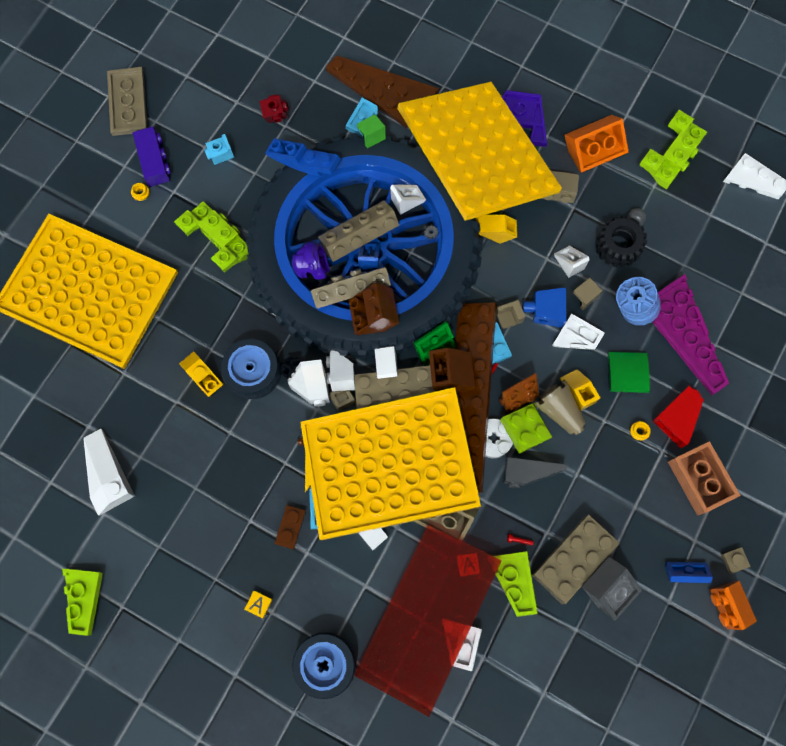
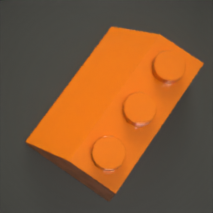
(597, 142)

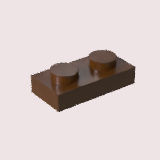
(290, 527)

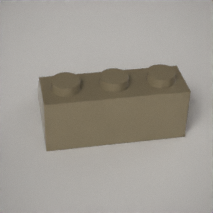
(454, 524)

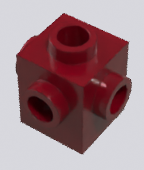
(274, 109)

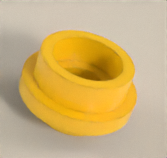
(136, 188)
(645, 428)

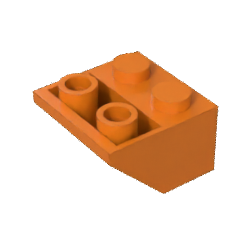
(733, 606)

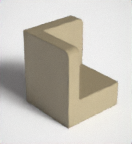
(587, 293)
(510, 314)

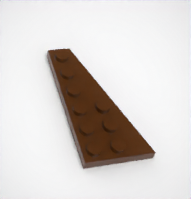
(379, 86)

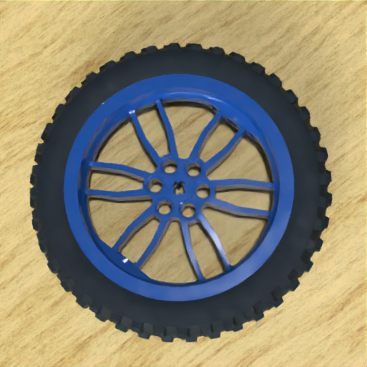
(382, 166)

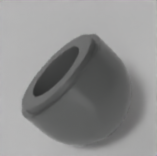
(638, 215)

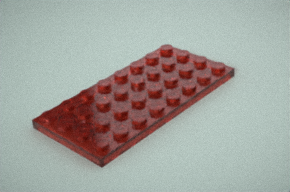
(428, 620)

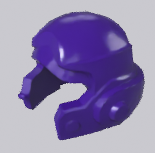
(310, 259)

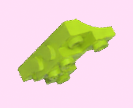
(667, 167)
(218, 231)

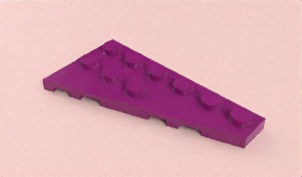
(687, 334)

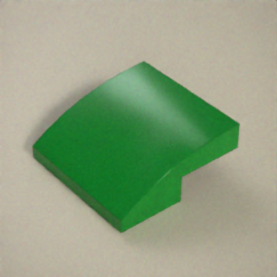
(436, 339)
(628, 372)

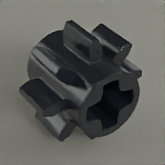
(289, 366)

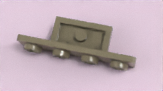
(347, 287)

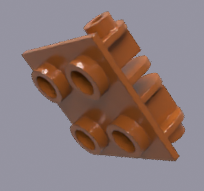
(520, 394)

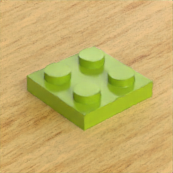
(525, 428)

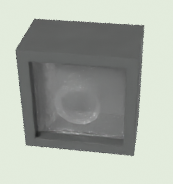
(612, 588)

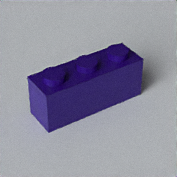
(152, 156)

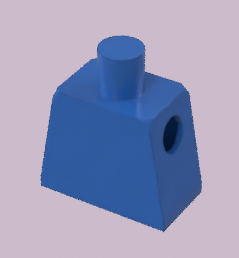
(548, 307)

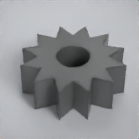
(432, 228)

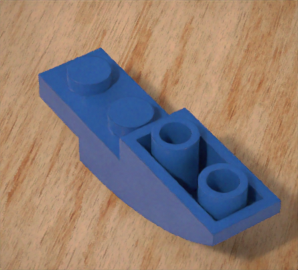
(302, 159)

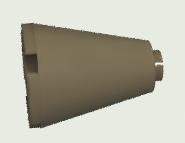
(562, 408)

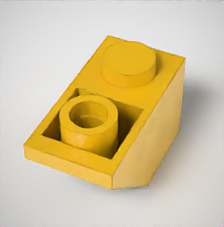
(497, 227)
(201, 374)
(582, 389)

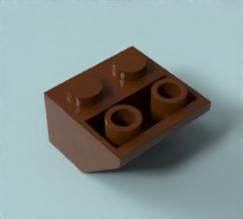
(373, 310)
(452, 369)

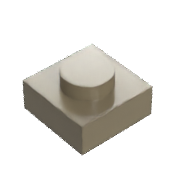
(341, 399)
(735, 560)

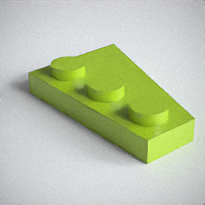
(517, 582)
(82, 597)

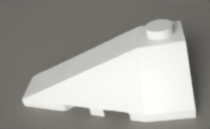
(311, 382)
(105, 476)

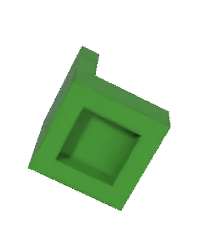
(372, 130)

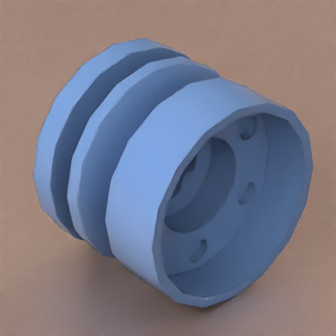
(643, 309)

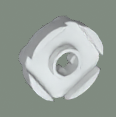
(501, 446)

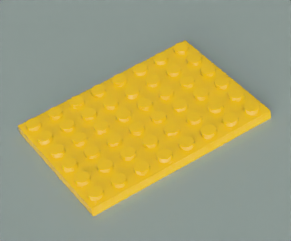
(478, 150)
(86, 290)
(389, 464)

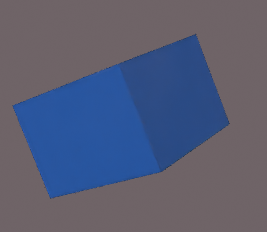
(369, 256)

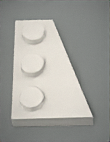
(756, 176)

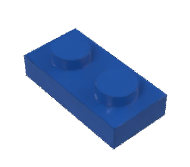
(688, 572)

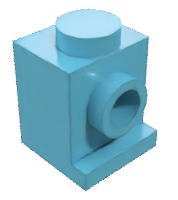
(219, 150)

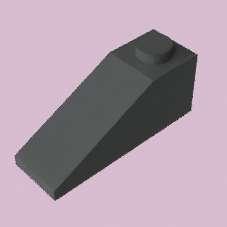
(523, 472)

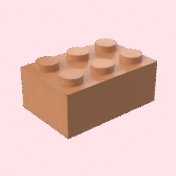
(703, 478)

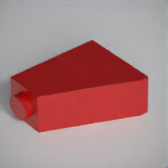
(680, 416)

